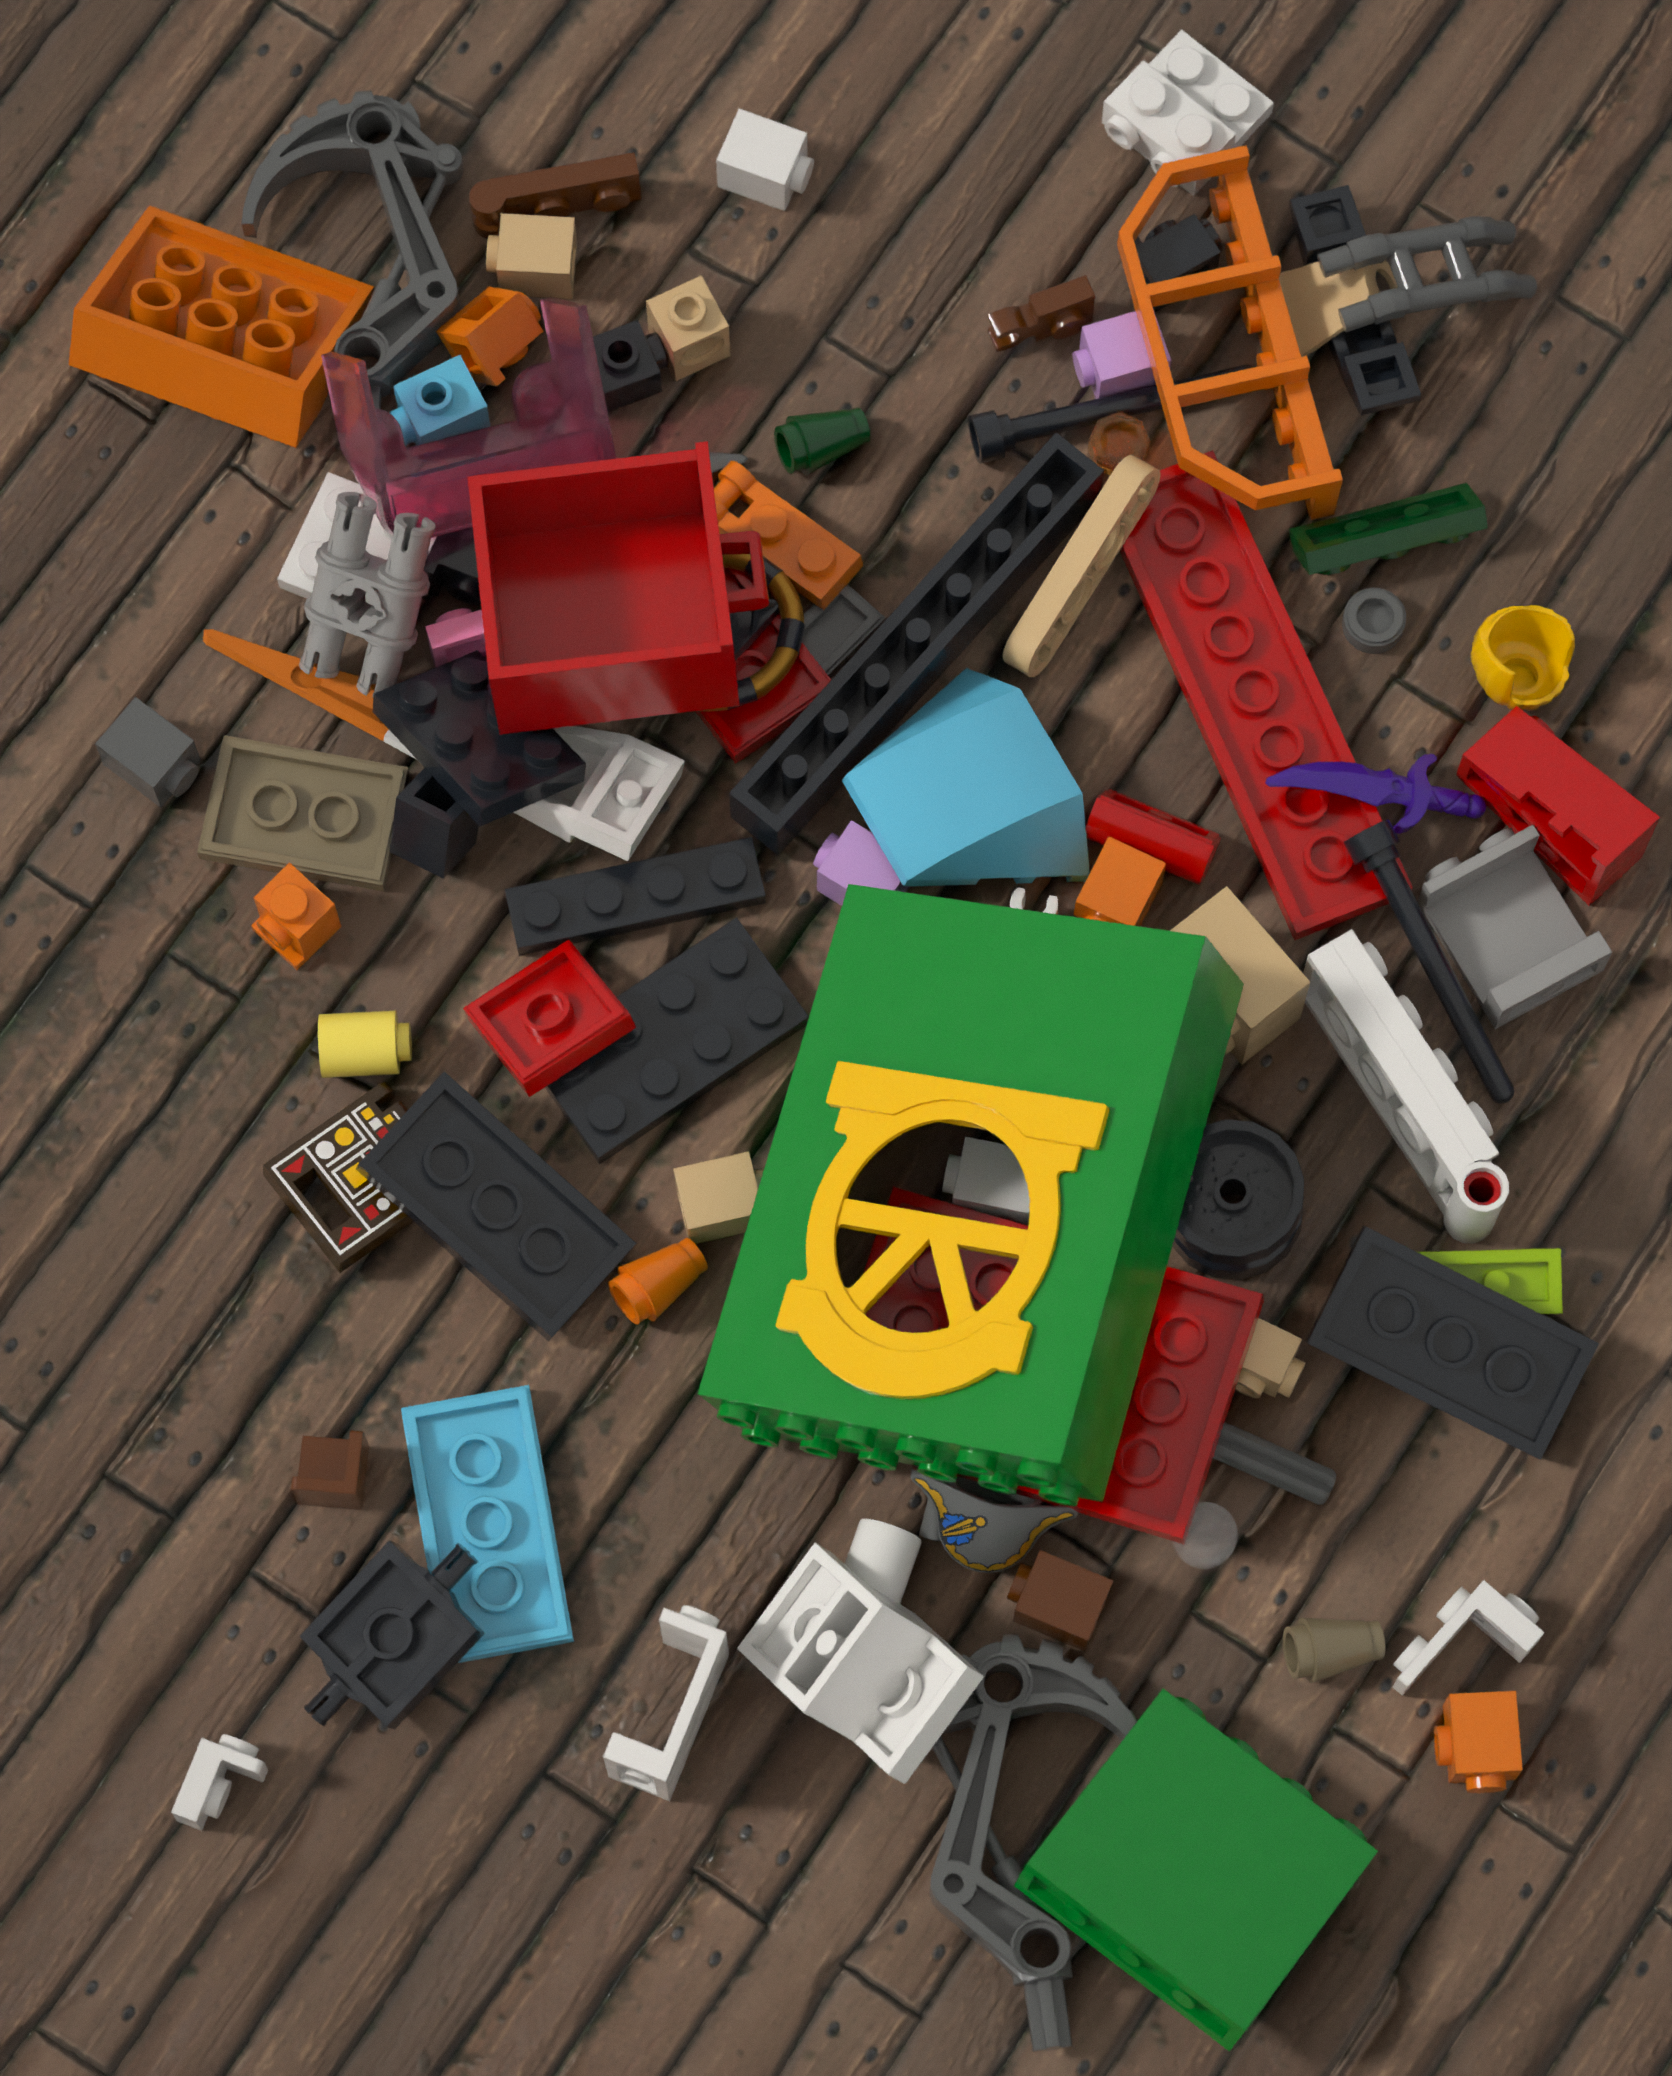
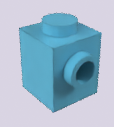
(439, 403)

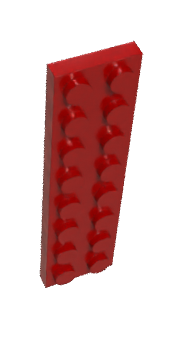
(1251, 696)

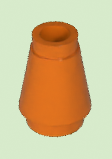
(656, 1280)

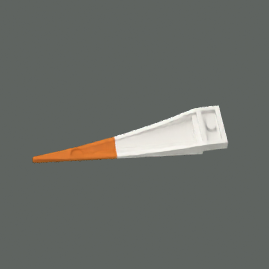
(610, 809)

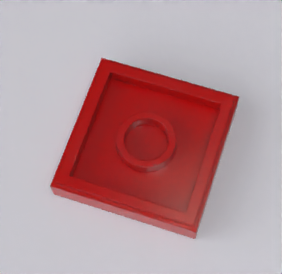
(549, 1018)

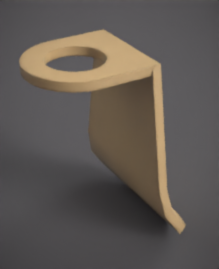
(1316, 299)

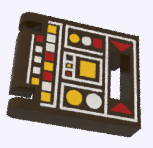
(333, 1155)

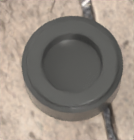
(1374, 620)

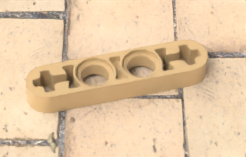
(1081, 566)

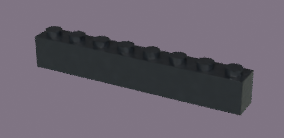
(916, 644)

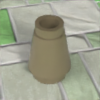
(1330, 1646)

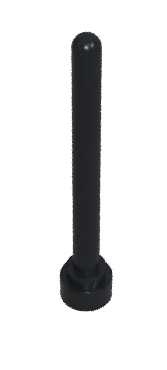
(996, 434)
(1378, 853)

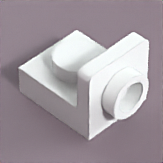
(204, 1786)

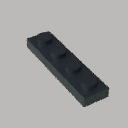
(635, 896)

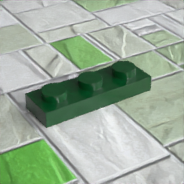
(1388, 529)

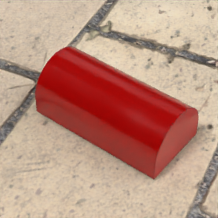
(1177, 842)

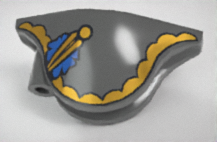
(983, 1526)

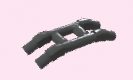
(1411, 293)

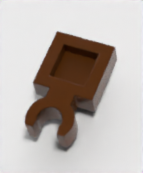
(1048, 313)

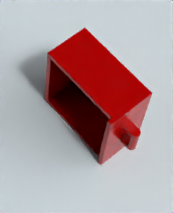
(608, 590)

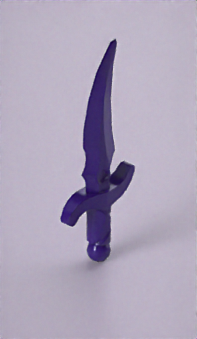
(1383, 787)

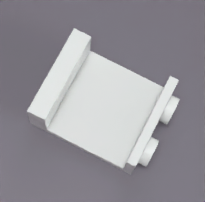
(660, 1770)

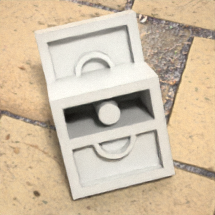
(860, 1663)

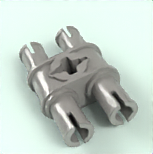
(366, 594)

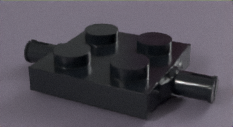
(391, 1635)

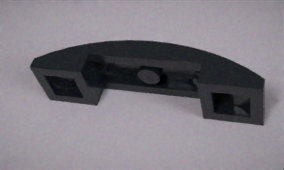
(1369, 357)

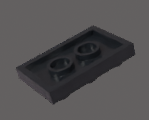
(454, 733)

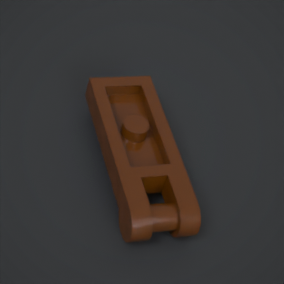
(556, 191)

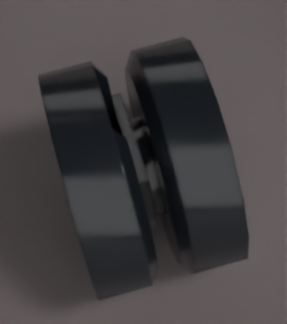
(1259, 1230)

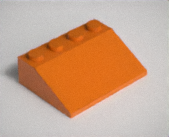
(216, 325)

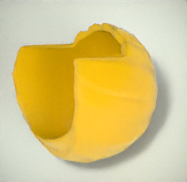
(1523, 656)

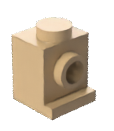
(1270, 1362)

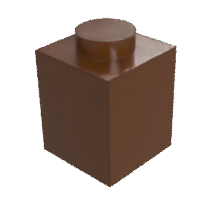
(1059, 1599)

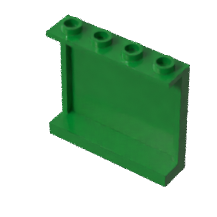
(1196, 1868)

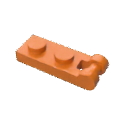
(804, 550)

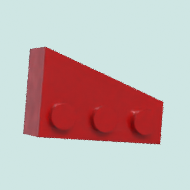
(1583, 818)

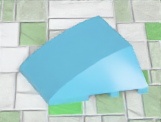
(972, 792)

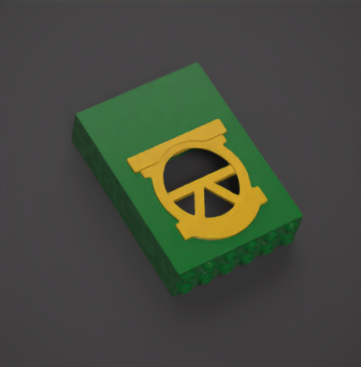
(1098, 1073)

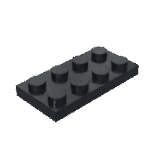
(693, 1030)
(495, 1206)
(1452, 1342)

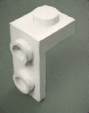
(1504, 1620)

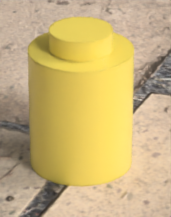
(362, 1044)

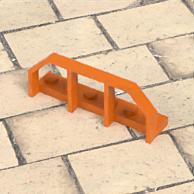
(1263, 313)

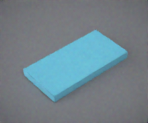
(487, 1489)

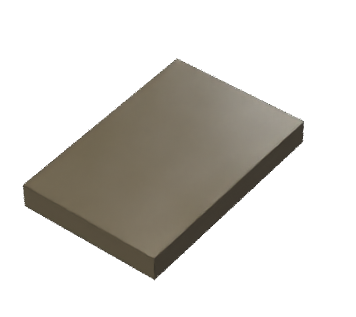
(304, 809)

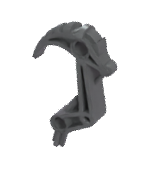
(398, 322)
(1001, 1914)

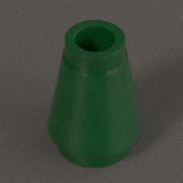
(819, 438)

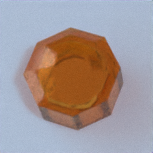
(1115, 439)

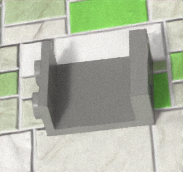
(1509, 927)

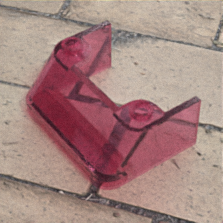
(557, 423)

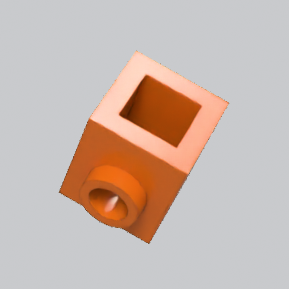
(1480, 1740)

